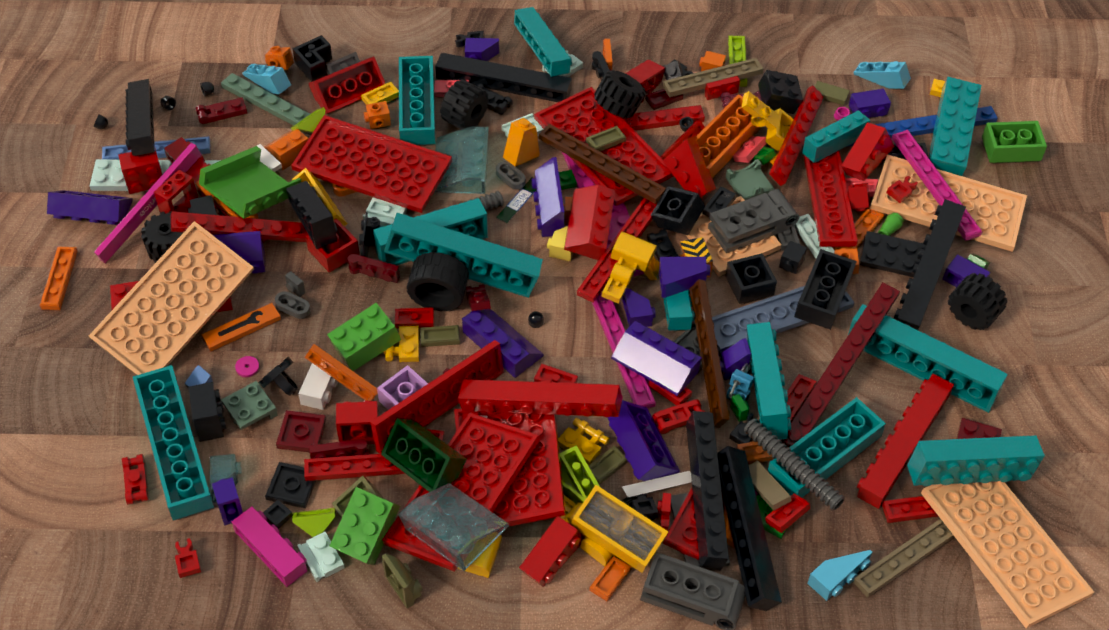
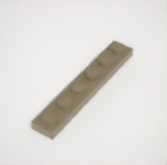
(698, 80)
(903, 558)

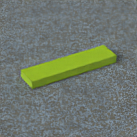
(737, 53)

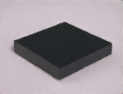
(290, 486)

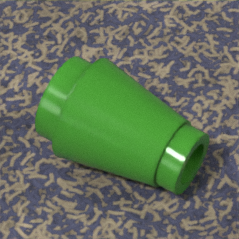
(891, 224)

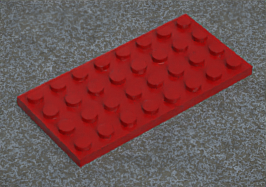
(584, 117)
(373, 163)
(493, 461)
(538, 486)

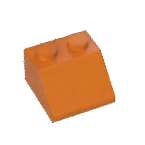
(287, 147)

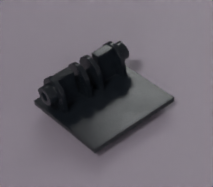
(367, 237)

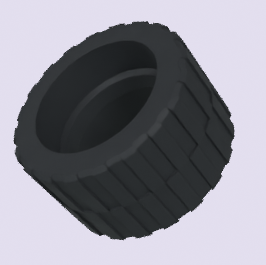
(437, 281)

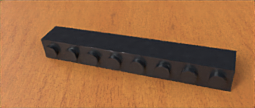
(504, 77)
(139, 118)
(930, 265)
(707, 491)
(747, 530)

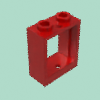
(167, 192)

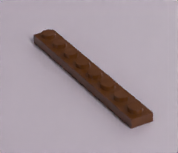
(602, 163)
(709, 353)

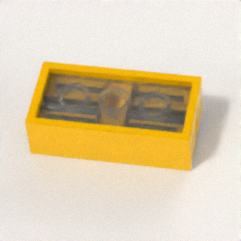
(619, 528)

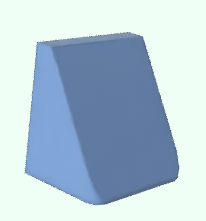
(198, 376)

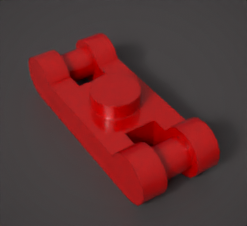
(677, 414)
(135, 479)

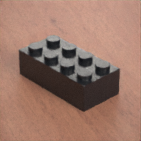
(825, 289)

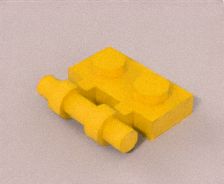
(408, 345)
(588, 448)

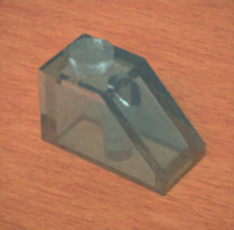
(223, 468)

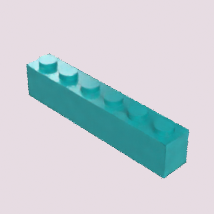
(542, 41)

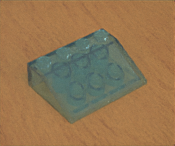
(469, 160)
(452, 524)

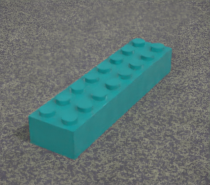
(485, 261)
(923, 356)
(172, 443)

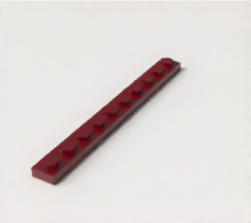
(842, 363)

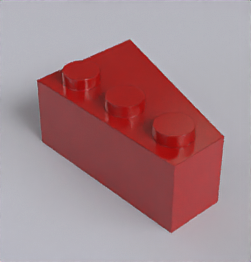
(648, 75)
(867, 152)
(689, 168)
(551, 551)

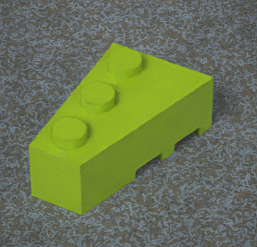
(576, 475)

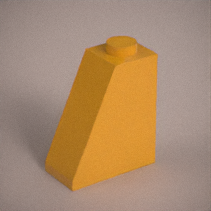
(521, 142)

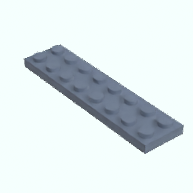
(777, 310)

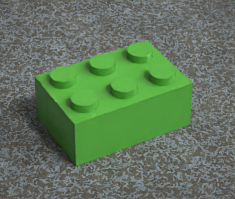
(1014, 141)
(364, 337)
(364, 526)

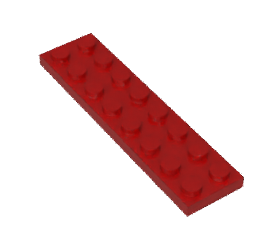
(830, 202)
(439, 394)

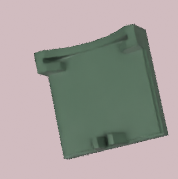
(749, 181)
(249, 405)

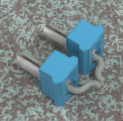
(740, 383)

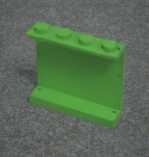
(245, 183)

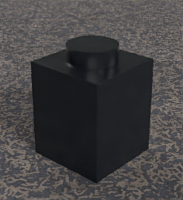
(793, 257)

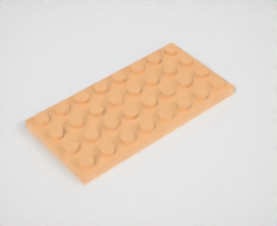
(992, 208)
(172, 301)
(1009, 548)

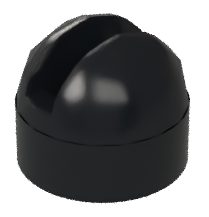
(207, 88)
(170, 101)
(689, 121)
(101, 122)
(535, 319)

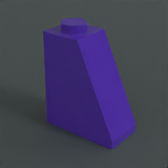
(681, 273)

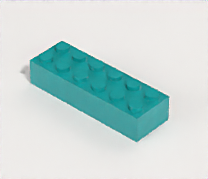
(416, 100)
(954, 125)
(465, 217)
(768, 381)
(831, 444)
(975, 460)

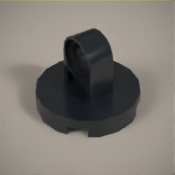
(280, 377)

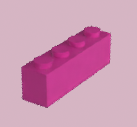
(270, 546)

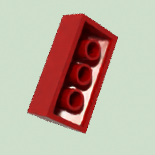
(347, 85)
(589, 221)

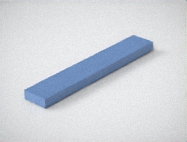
(112, 152)

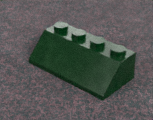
(422, 455)

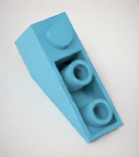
(887, 74)
(268, 77)
(835, 573)

